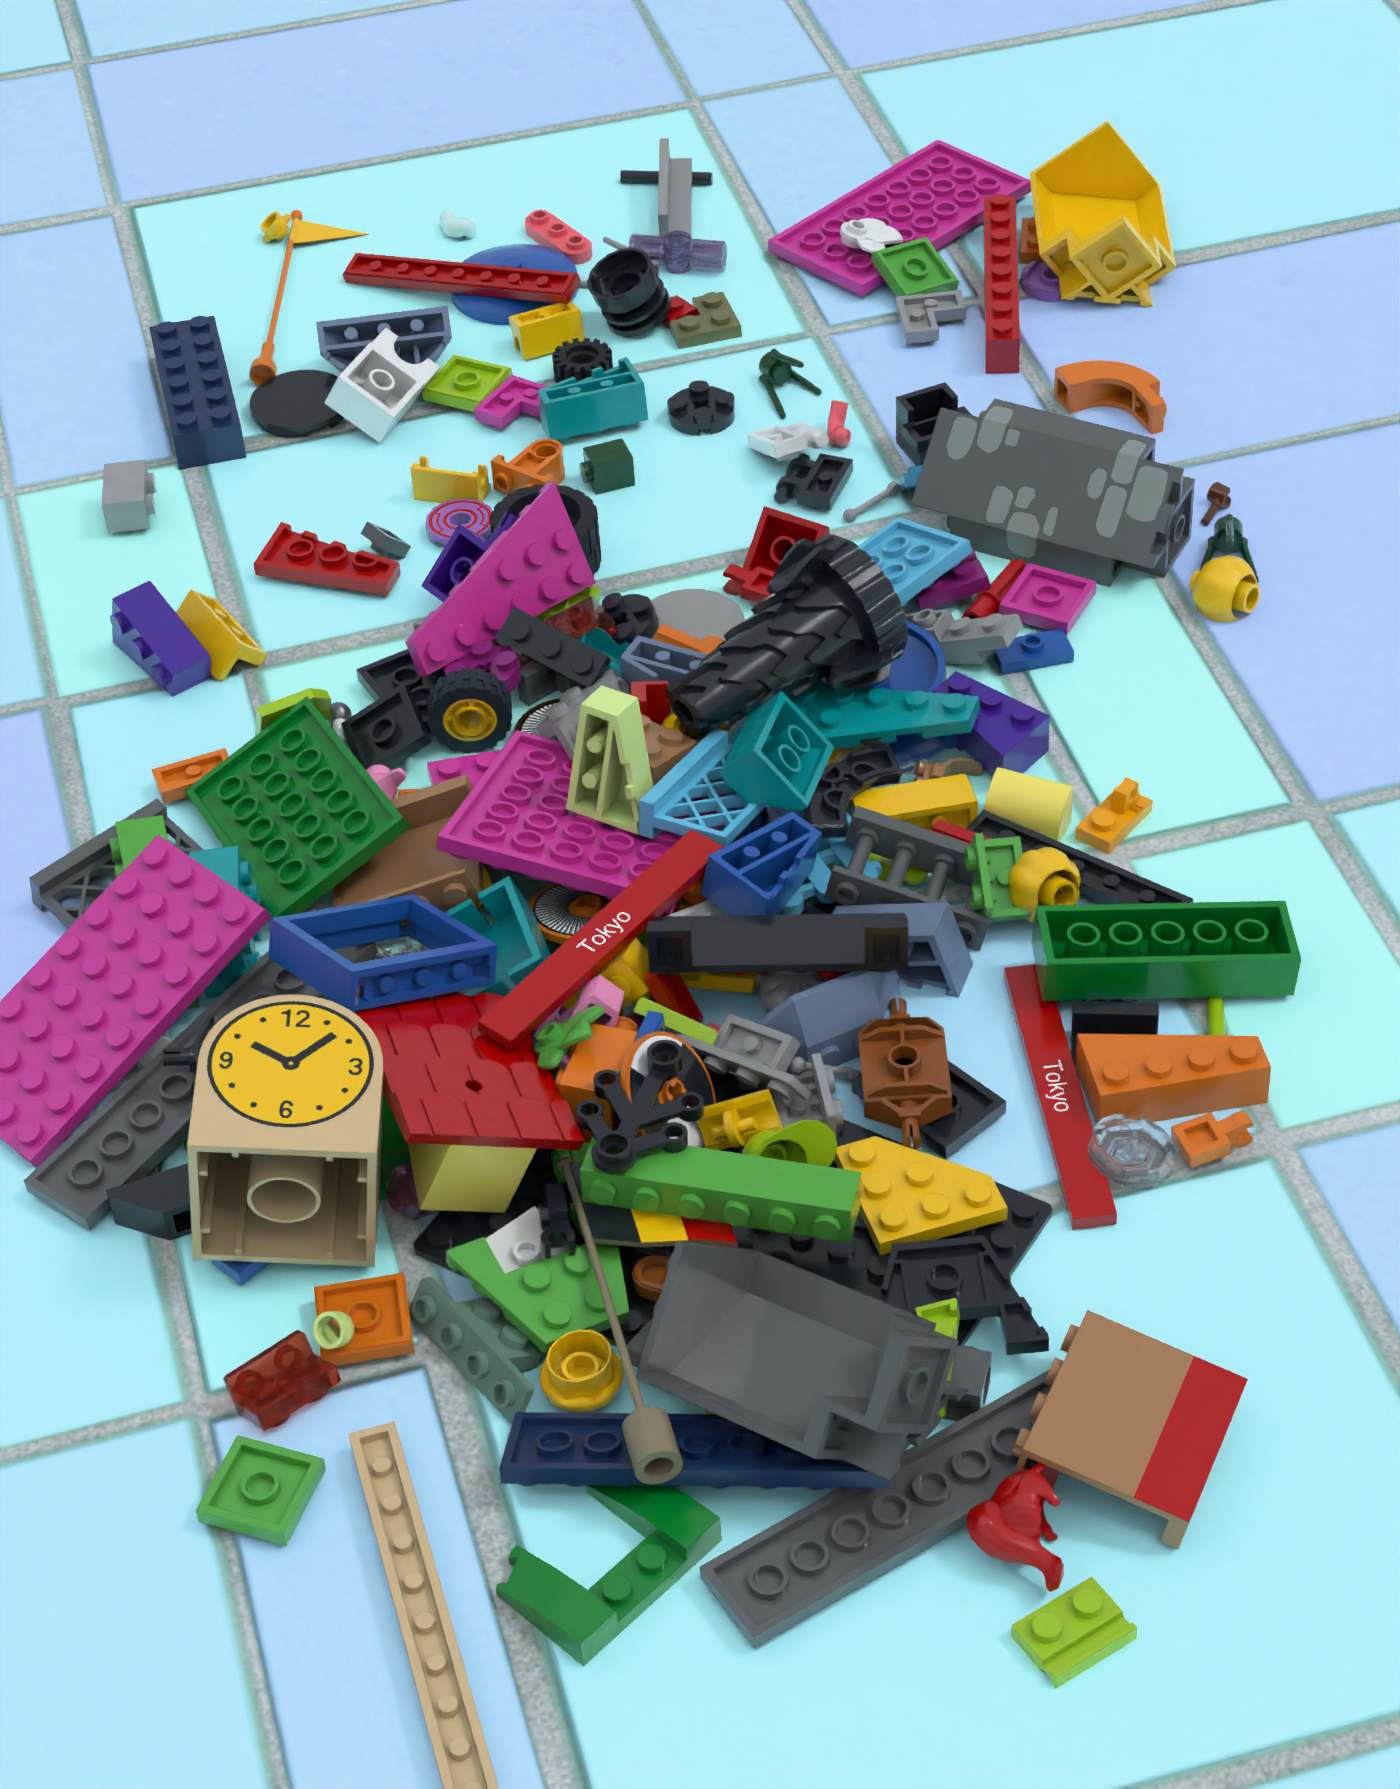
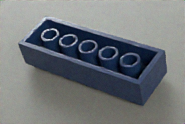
(197, 392)

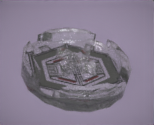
(1132, 1151)

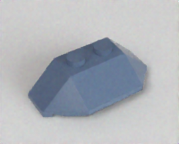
(420, 332)
(834, 1012)

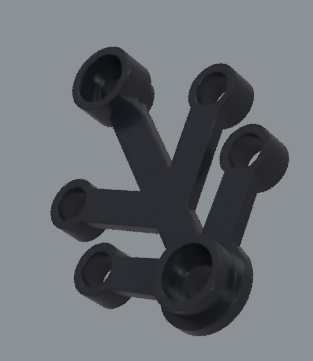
(619, 1149)

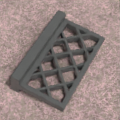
(76, 870)

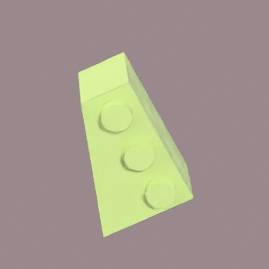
(610, 760)

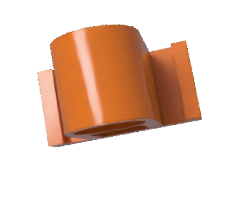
(535, 465)

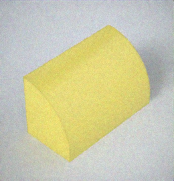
(1031, 802)

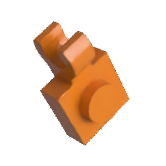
(1207, 1139)

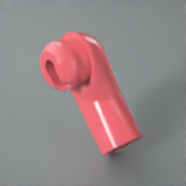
(835, 425)

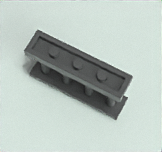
(907, 847)

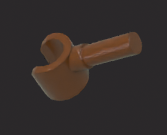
(1218, 497)

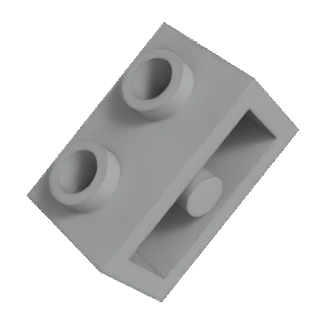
(128, 496)

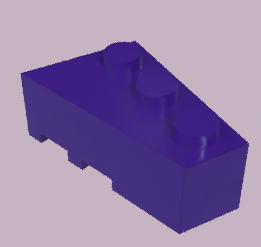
(158, 639)

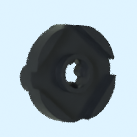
(701, 409)
(632, 616)

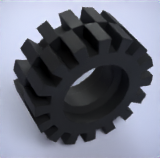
(580, 358)

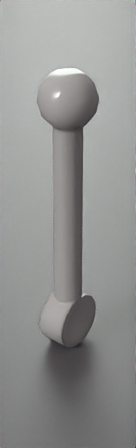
(892, 490)
(798, 1065)

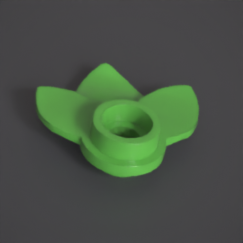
(556, 1039)

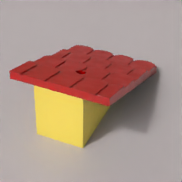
(466, 1101)

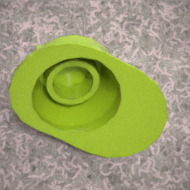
(799, 1142)

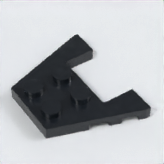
(973, 1275)

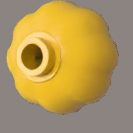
(1224, 585)
(1043, 879)

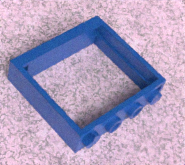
(455, 962)

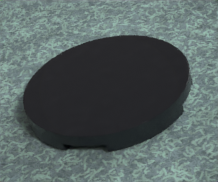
(294, 403)

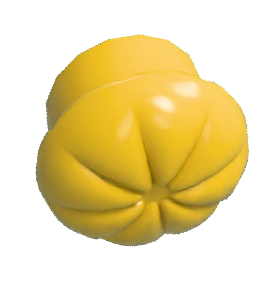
(581, 1372)

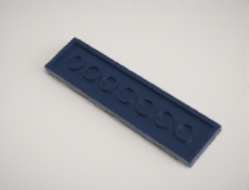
(714, 1453)

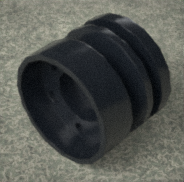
(629, 292)

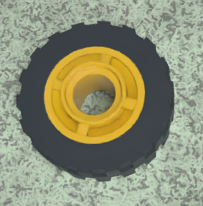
(469, 710)

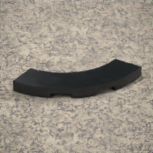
(844, 782)

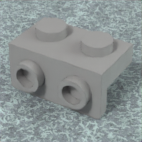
(820, 1103)

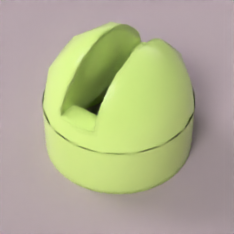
(329, 1334)

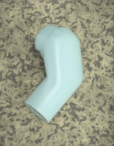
(456, 226)

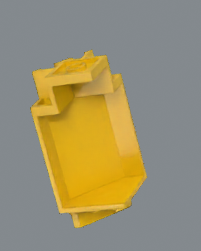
(1102, 220)

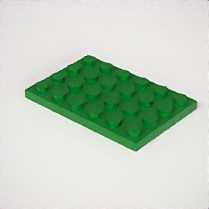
(297, 809)

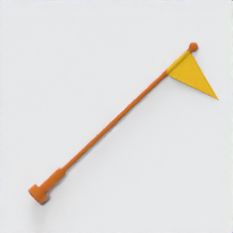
(300, 232)

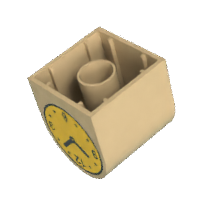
(287, 1136)

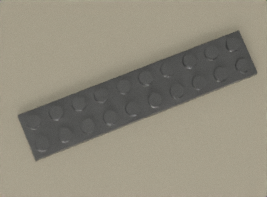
(151, 1110)
(865, 1533)

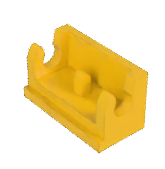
(545, 328)
(447, 485)

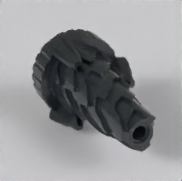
(825, 620)

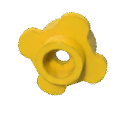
(275, 226)

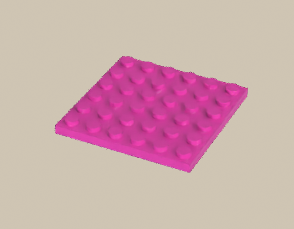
(522, 825)

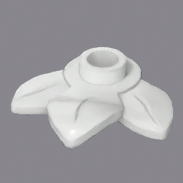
(868, 234)

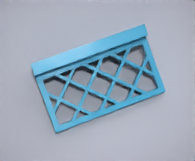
(691, 780)

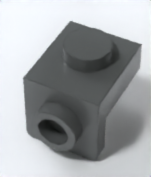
(539, 683)

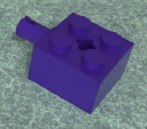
(459, 556)

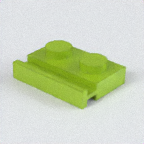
(1073, 1632)

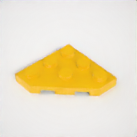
(916, 1194)

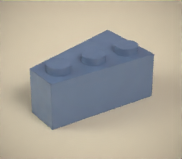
(657, 661)
(934, 944)

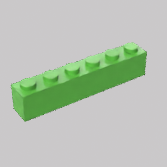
(733, 1191)

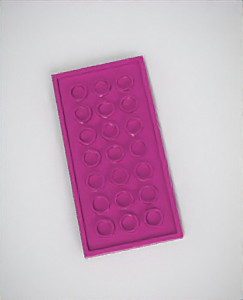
(925, 195)
(113, 991)

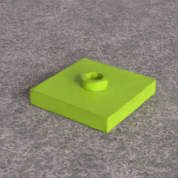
(465, 382)

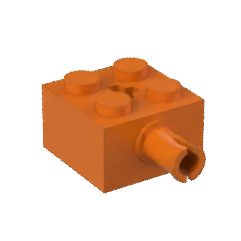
(590, 1056)

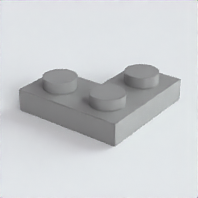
(921, 312)

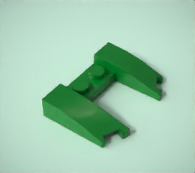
(585, 1621)

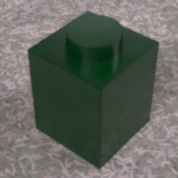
(608, 466)

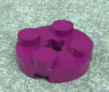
(492, 659)

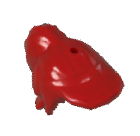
(1014, 1519)

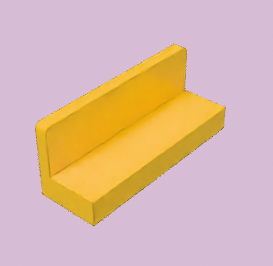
(218, 633)
(924, 801)

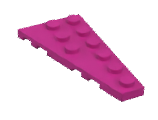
(524, 568)

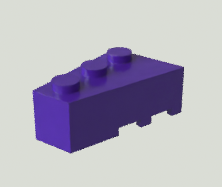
(1005, 729)

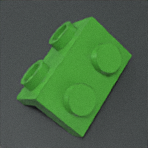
(991, 868)

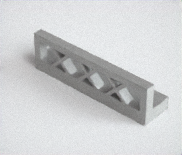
(674, 192)

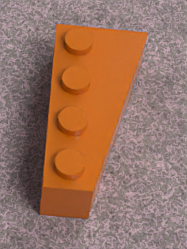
(1170, 1074)

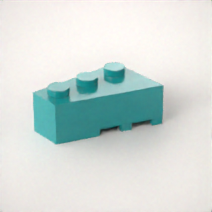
(593, 403)

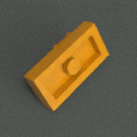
(1114, 818)

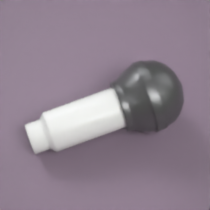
(339, 713)

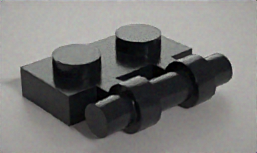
(822, 483)

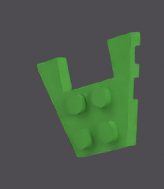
(549, 1294)

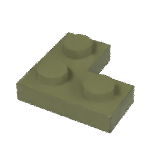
(713, 322)

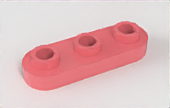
(557, 235)

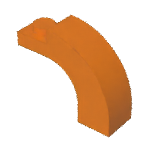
(1111, 385)

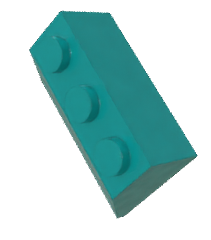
(777, 757)

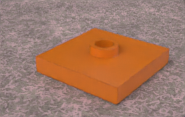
(379, 1318)

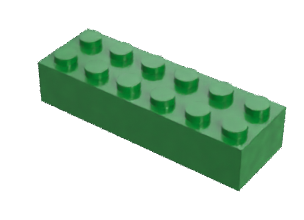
(1165, 950)

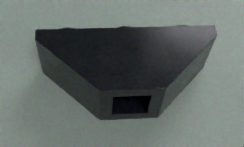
(154, 1204)

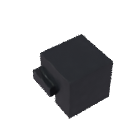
(918, 415)

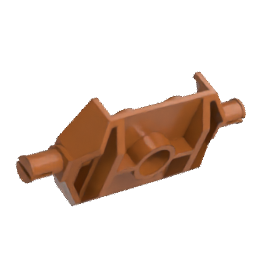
(904, 1093)

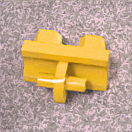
(738, 1119)

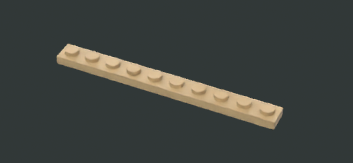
(422, 1611)

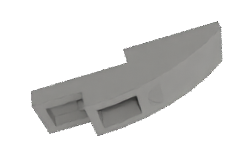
(966, 638)

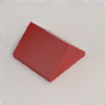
(776, 535)

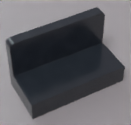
(1112, 1018)

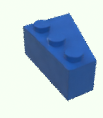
(762, 868)

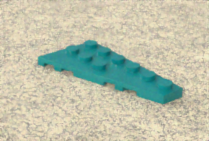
(881, 712)

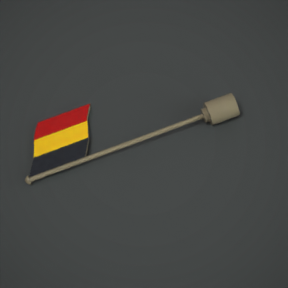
(647, 1429)

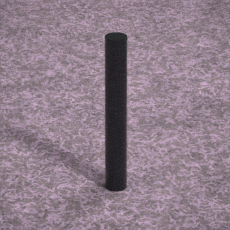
(636, 176)

